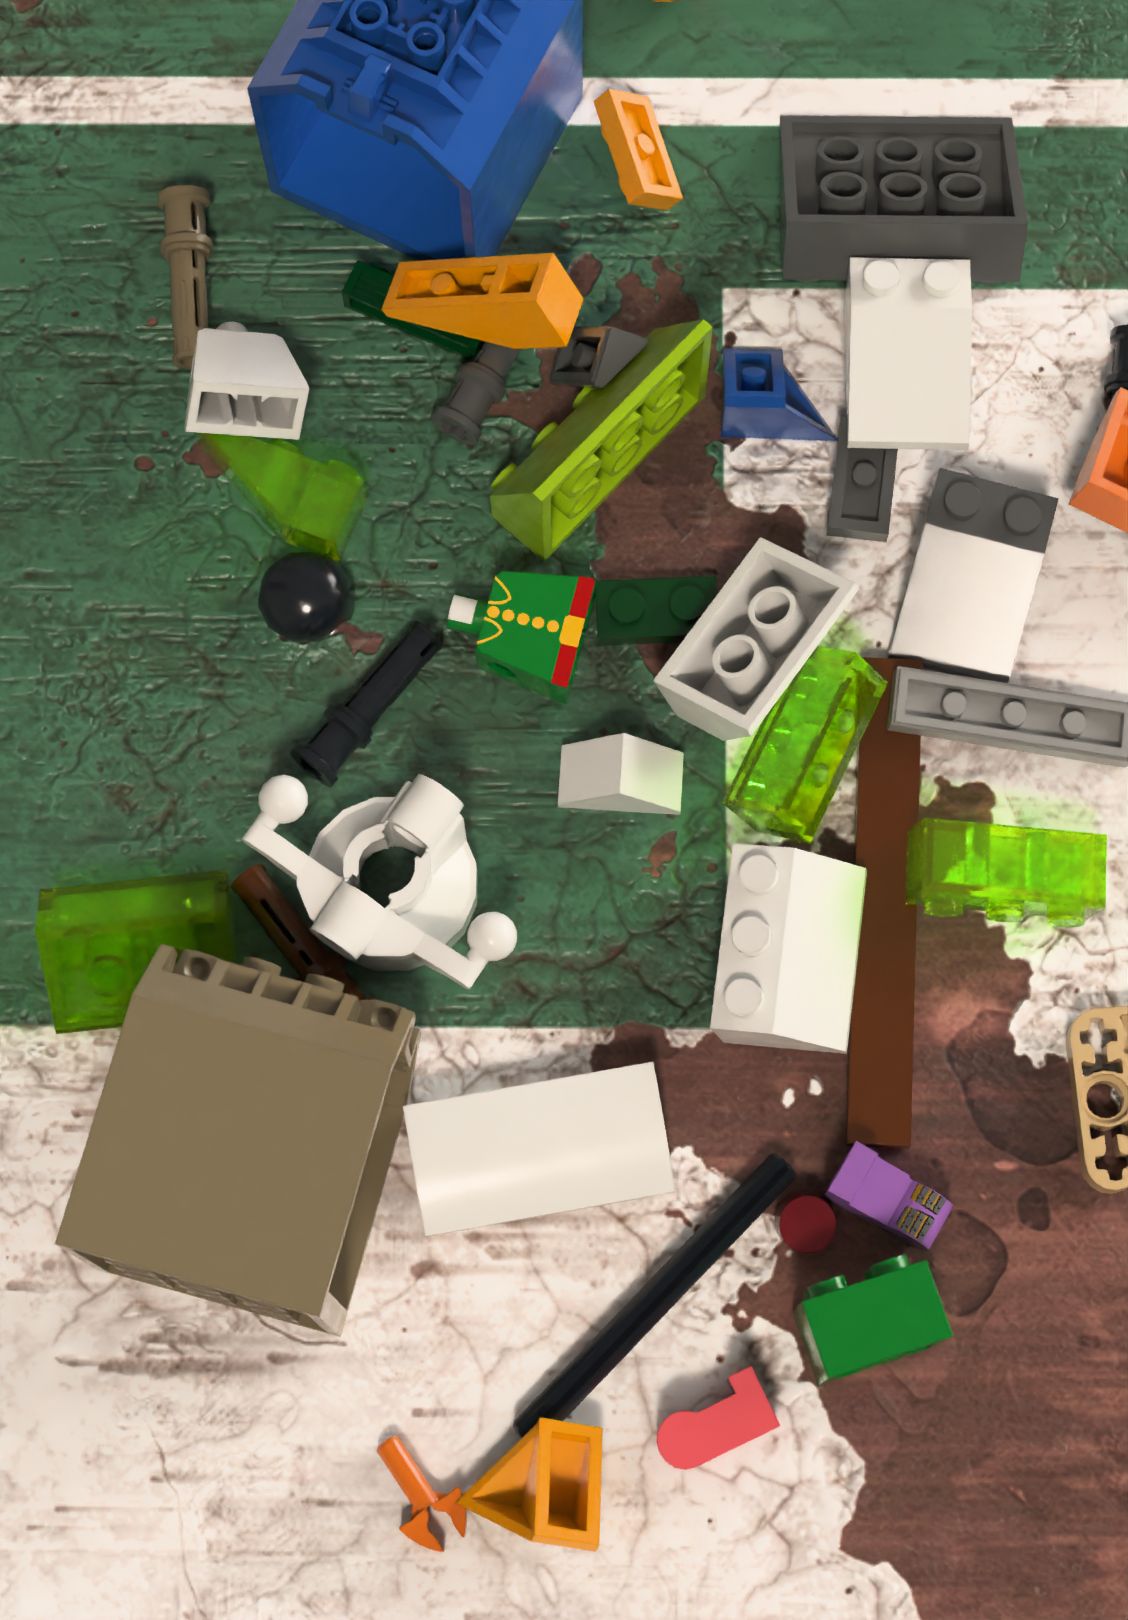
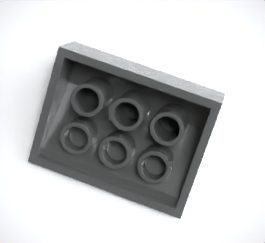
(900, 194)

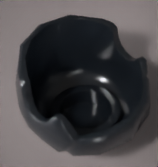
(306, 596)

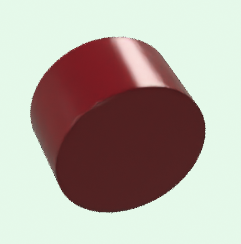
(805, 1223)

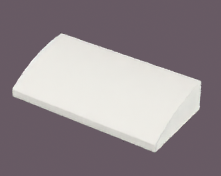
(539, 1149)

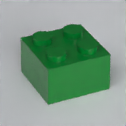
(871, 1320)

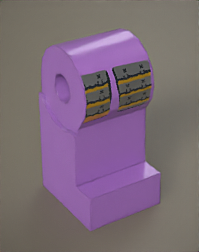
(887, 1198)

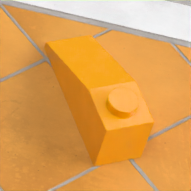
(492, 299)

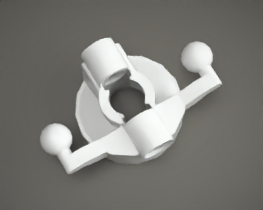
(421, 917)

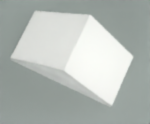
(621, 775)

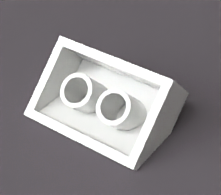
(752, 640)
(788, 949)

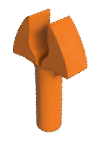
(420, 1495)

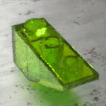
(297, 496)

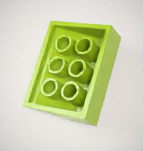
(603, 439)

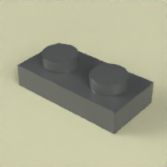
(861, 490)

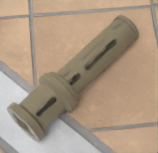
(186, 250)

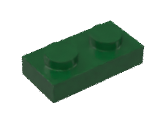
(650, 609)

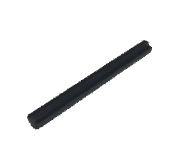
(659, 1294)

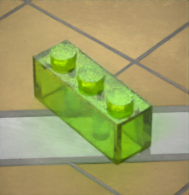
(805, 745)
(1006, 871)

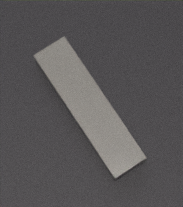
(1008, 716)

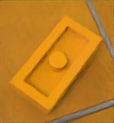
(637, 150)

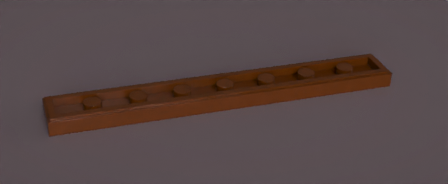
(885, 971)

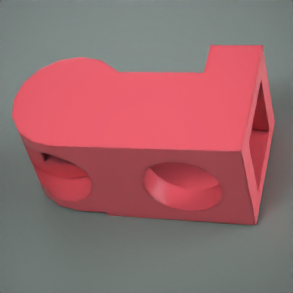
(695, 1438)

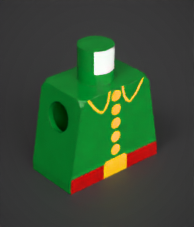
(529, 628)

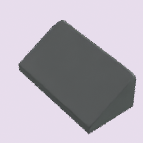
(594, 356)

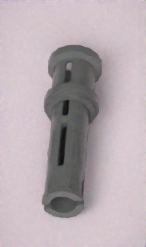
(477, 388)

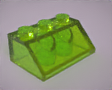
(105, 935)

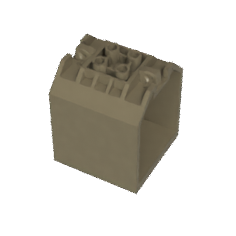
(243, 1137)

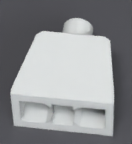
(244, 385)

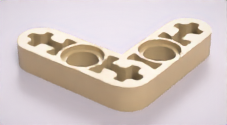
(1113, 1022)

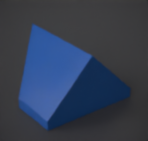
(765, 399)

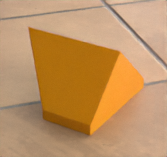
(546, 1486)

